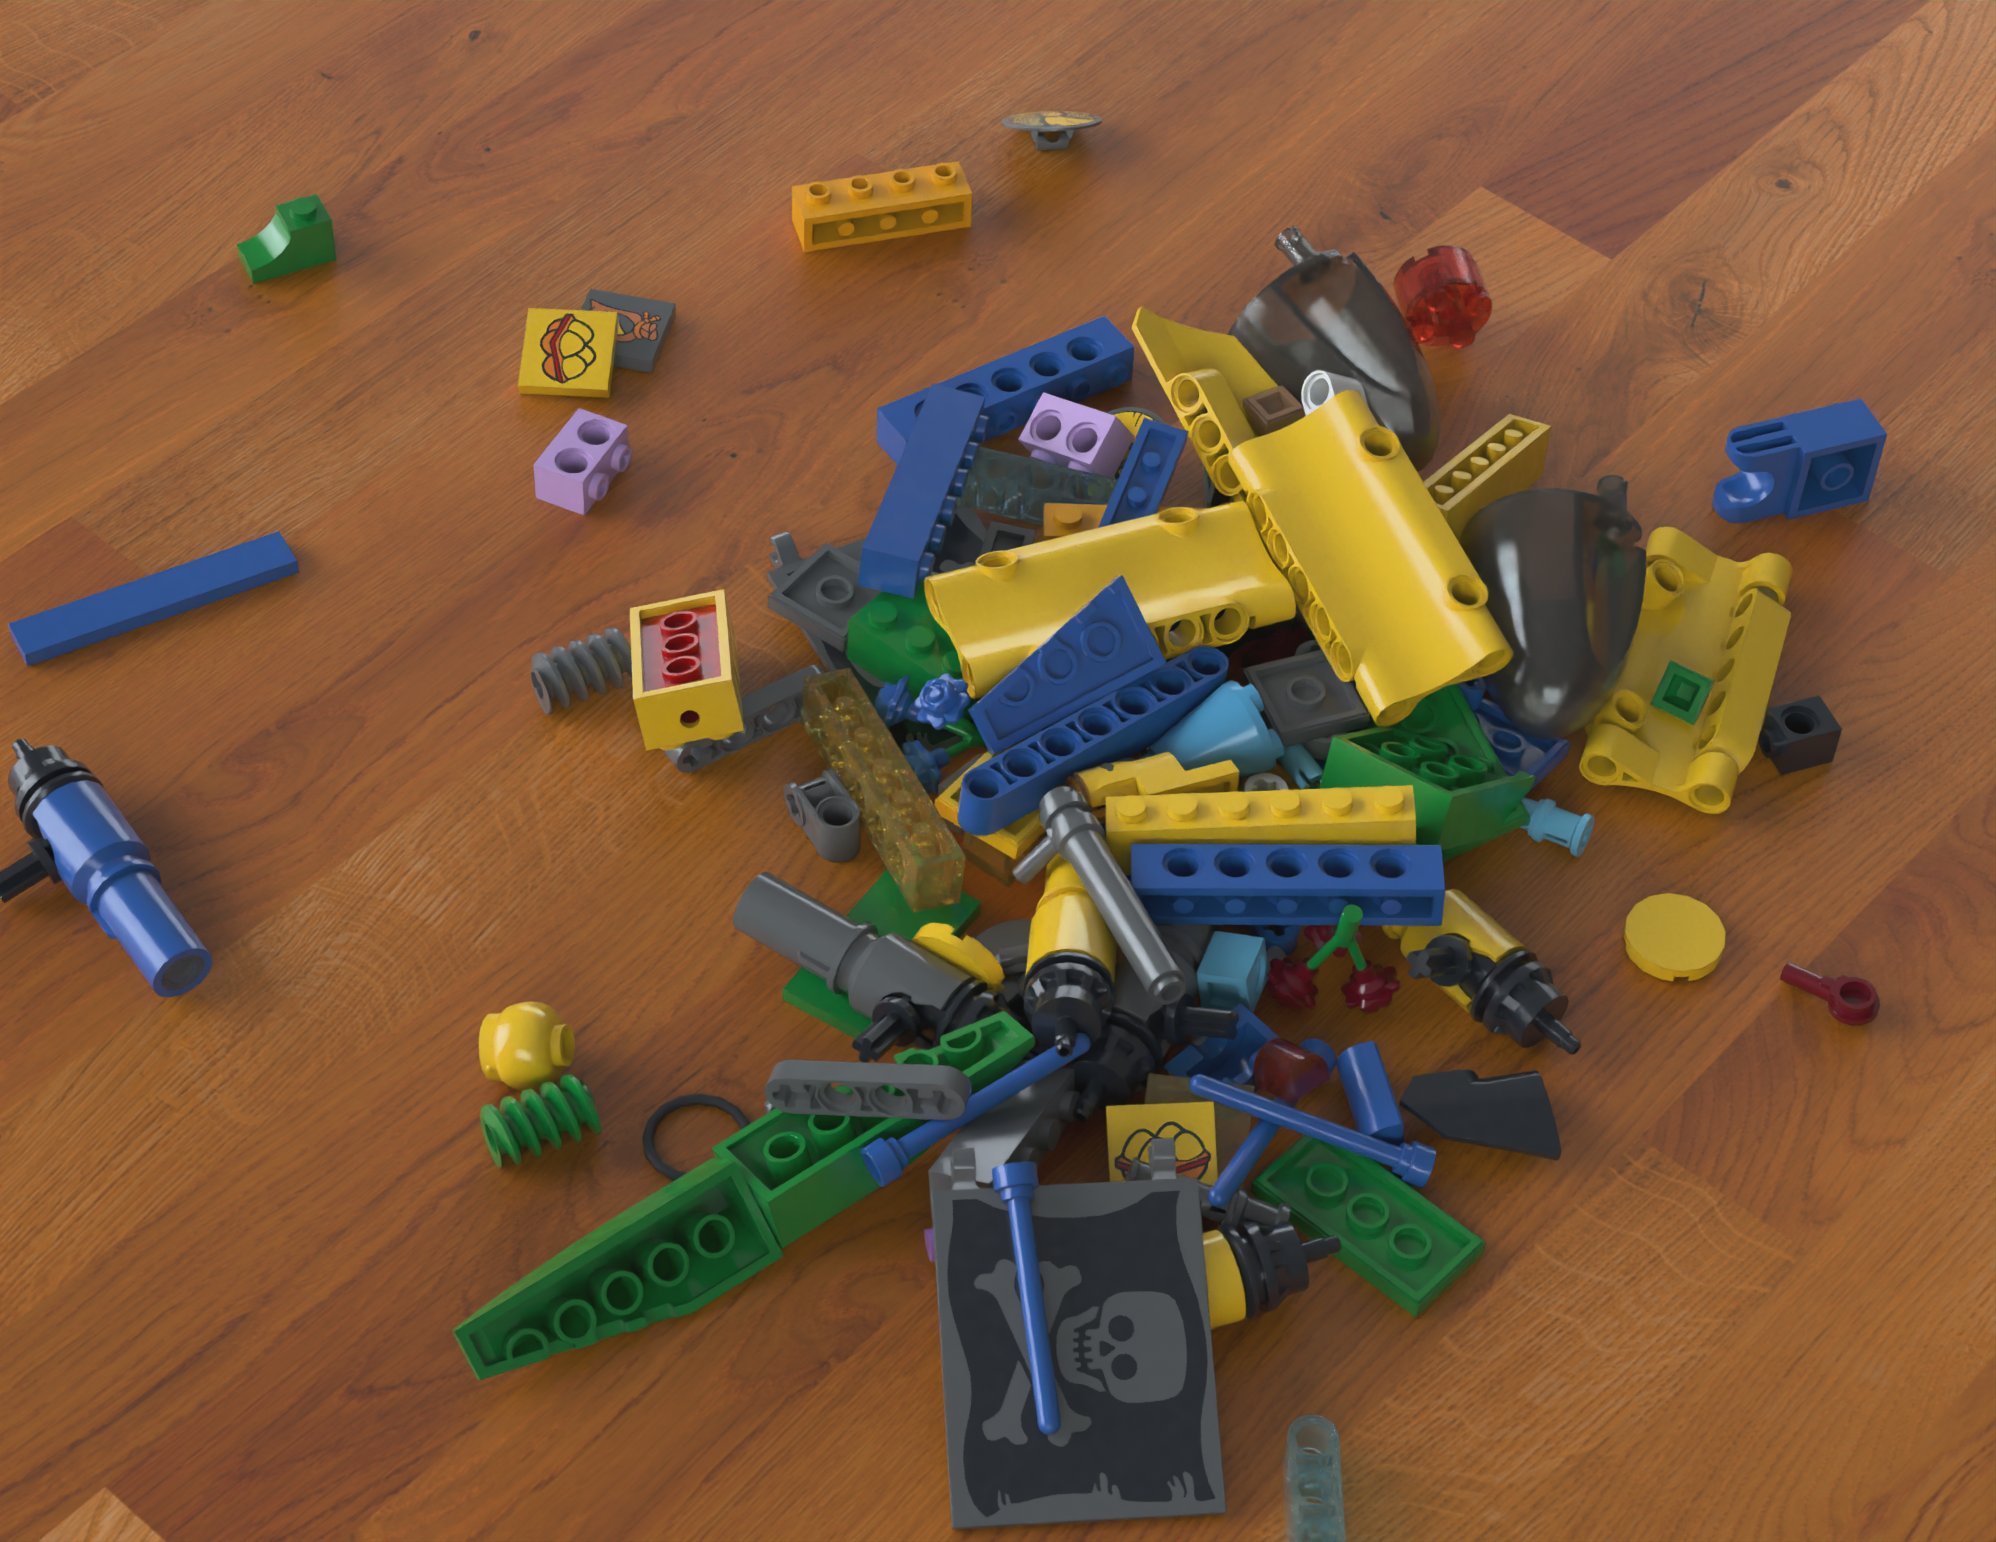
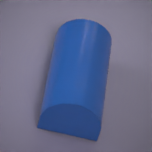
(1370, 1093)

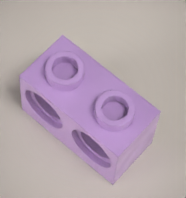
(1075, 436)
(582, 461)

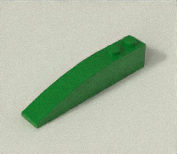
(812, 1164)
(628, 1273)

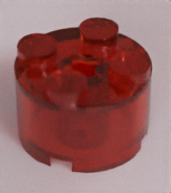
(1443, 297)

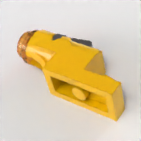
(1149, 776)

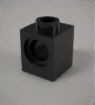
(1799, 735)

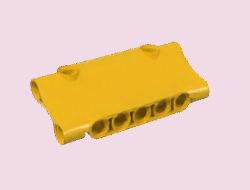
(1369, 557)
(1173, 561)
(1720, 623)

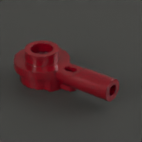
(1848, 999)

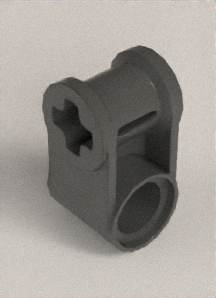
(826, 815)

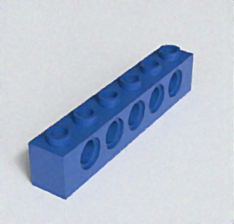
(1065, 366)
(1289, 883)

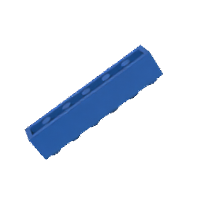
(923, 492)

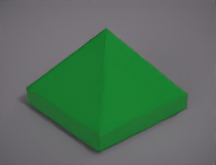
(1682, 692)

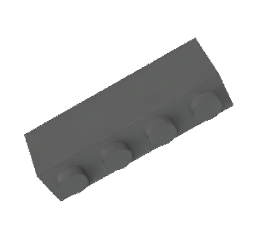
(1015, 1130)

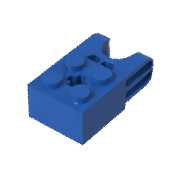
(1801, 463)

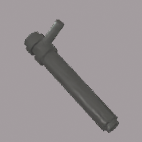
(1080, 839)

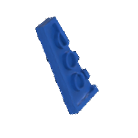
(1078, 664)

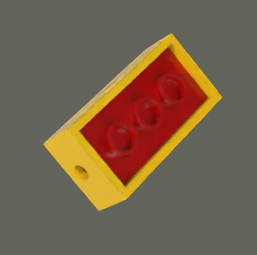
(685, 671)

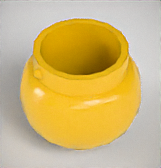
(525, 1045)

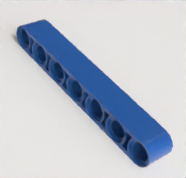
(1098, 734)

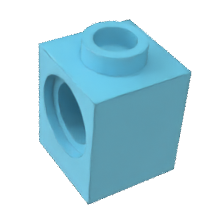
(1232, 971)

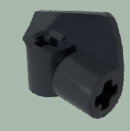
(1491, 1112)

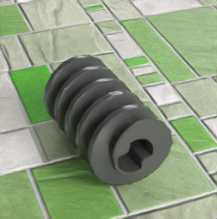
(580, 666)

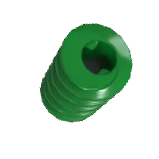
(538, 1119)

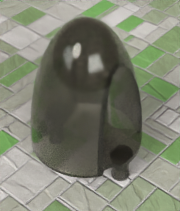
(1342, 321)
(1564, 597)

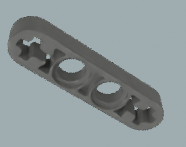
(757, 724)
(930, 1090)

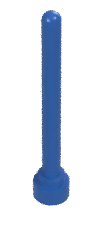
(1259, 1139)
(889, 1157)
(1410, 1162)
(1017, 1185)

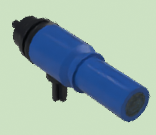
(103, 864)

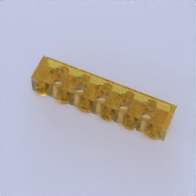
(890, 797)

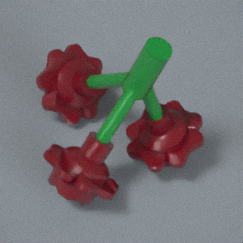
(1369, 984)

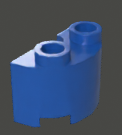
(1225, 1058)

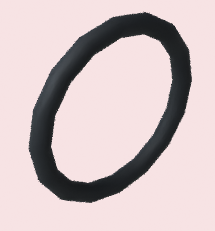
(682, 1101)

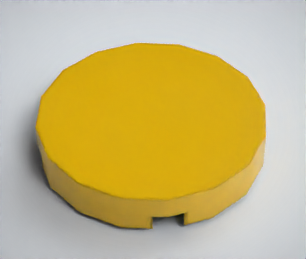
(1674, 937)
(965, 954)

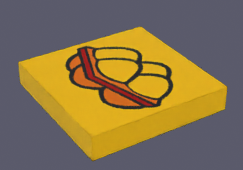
(568, 352)
(1189, 1123)

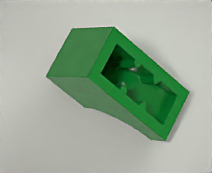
(292, 241)

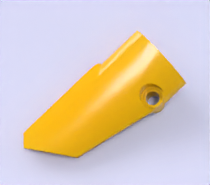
(1206, 384)

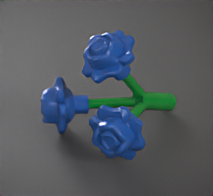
(939, 704)

